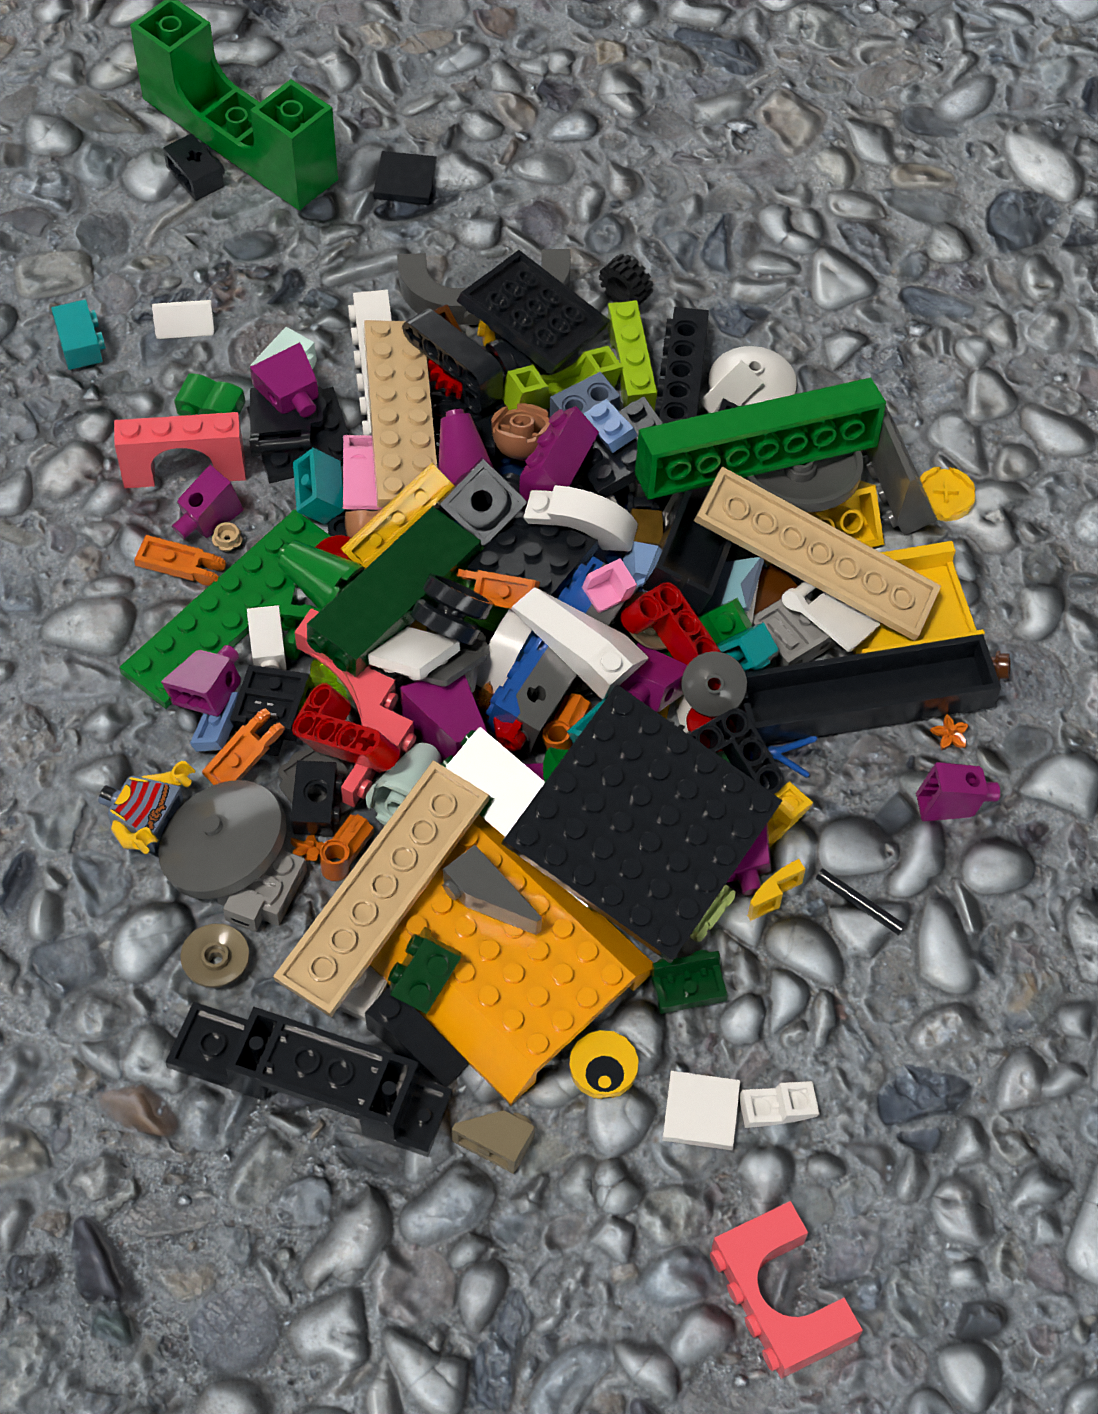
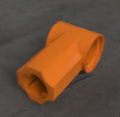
(569, 713)
(344, 846)

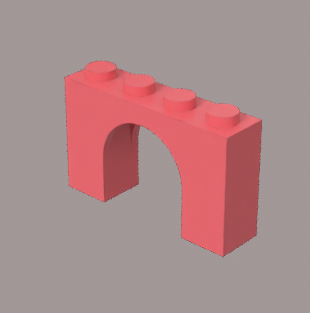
(144, 438)
(787, 1340)

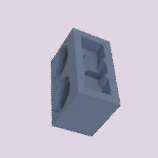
(585, 395)

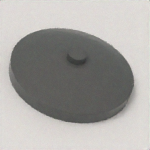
(815, 484)
(222, 839)

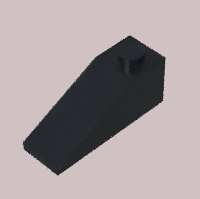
(414, 1038)

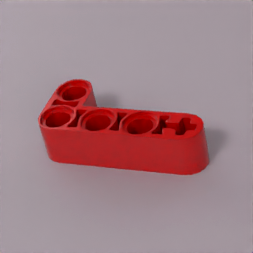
(673, 622)
(324, 729)

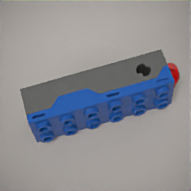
(541, 677)

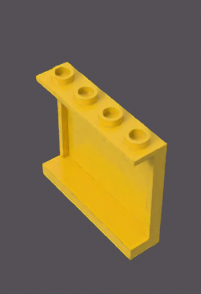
(950, 612)

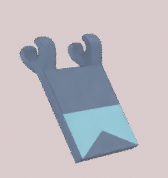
(738, 581)

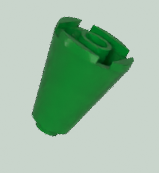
(317, 572)

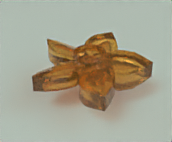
(483, 697)

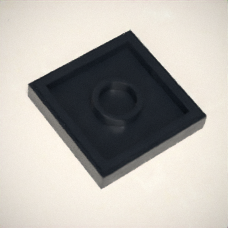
(405, 177)

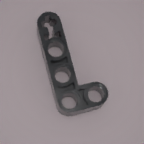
(459, 356)

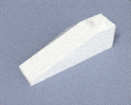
(586, 645)

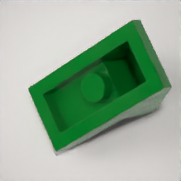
(290, 612)
(725, 621)

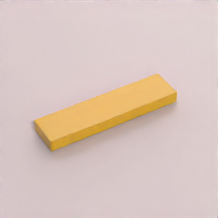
(398, 516)

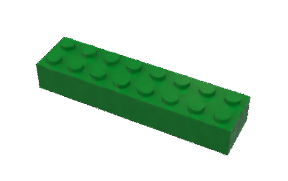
(759, 437)

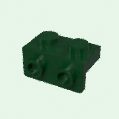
(423, 971)
(688, 981)

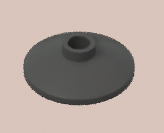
(696, 680)

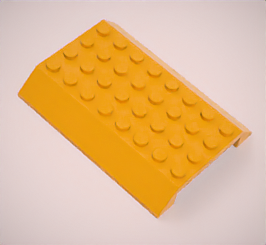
(514, 991)

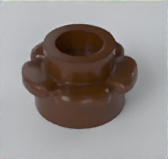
(1002, 665)

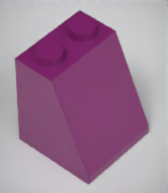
(441, 713)

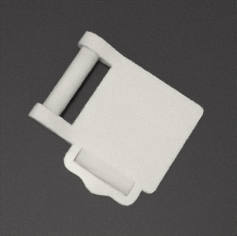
(831, 615)

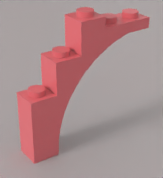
(375, 700)

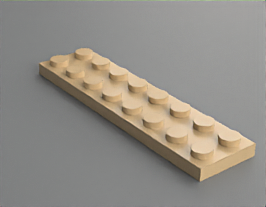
(398, 408)
(817, 553)
(381, 888)

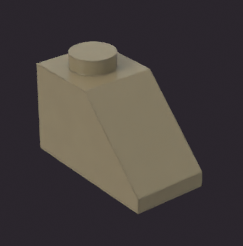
(496, 1137)

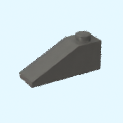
(487, 891)

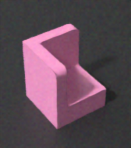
(609, 585)

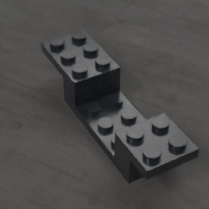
(314, 1067)

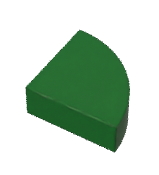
(290, 645)

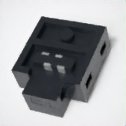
(277, 691)

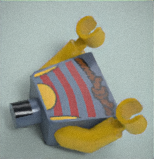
(145, 806)

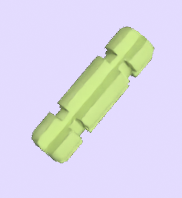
(714, 912)

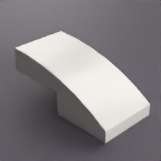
(778, 1105)

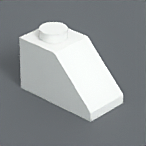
(266, 637)

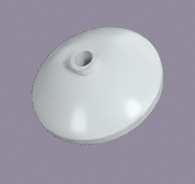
(770, 367)

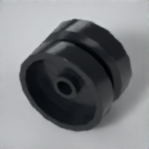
(451, 610)

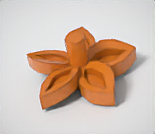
(951, 733)
(309, 848)

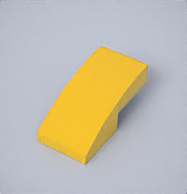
(790, 810)
(771, 891)

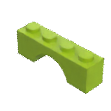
(629, 341)
(530, 387)

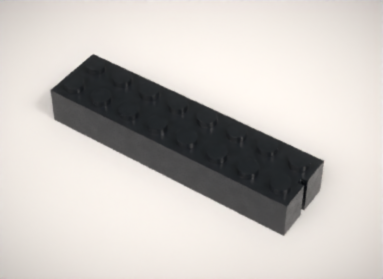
(689, 552)
(871, 689)

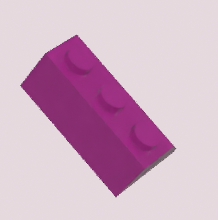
(558, 452)

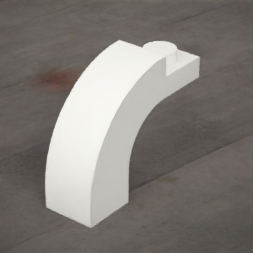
(585, 512)
(504, 650)

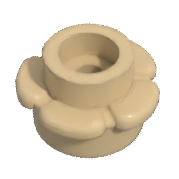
(227, 530)

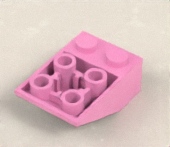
(358, 473)

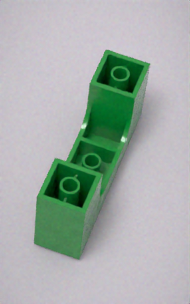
(277, 141)

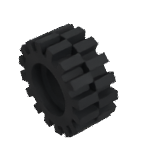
(625, 280)

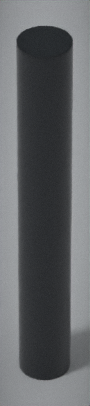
(860, 901)

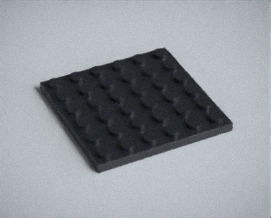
(642, 823)

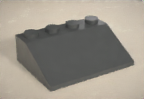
(898, 480)

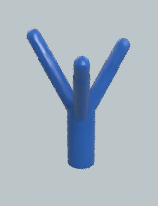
(776, 752)

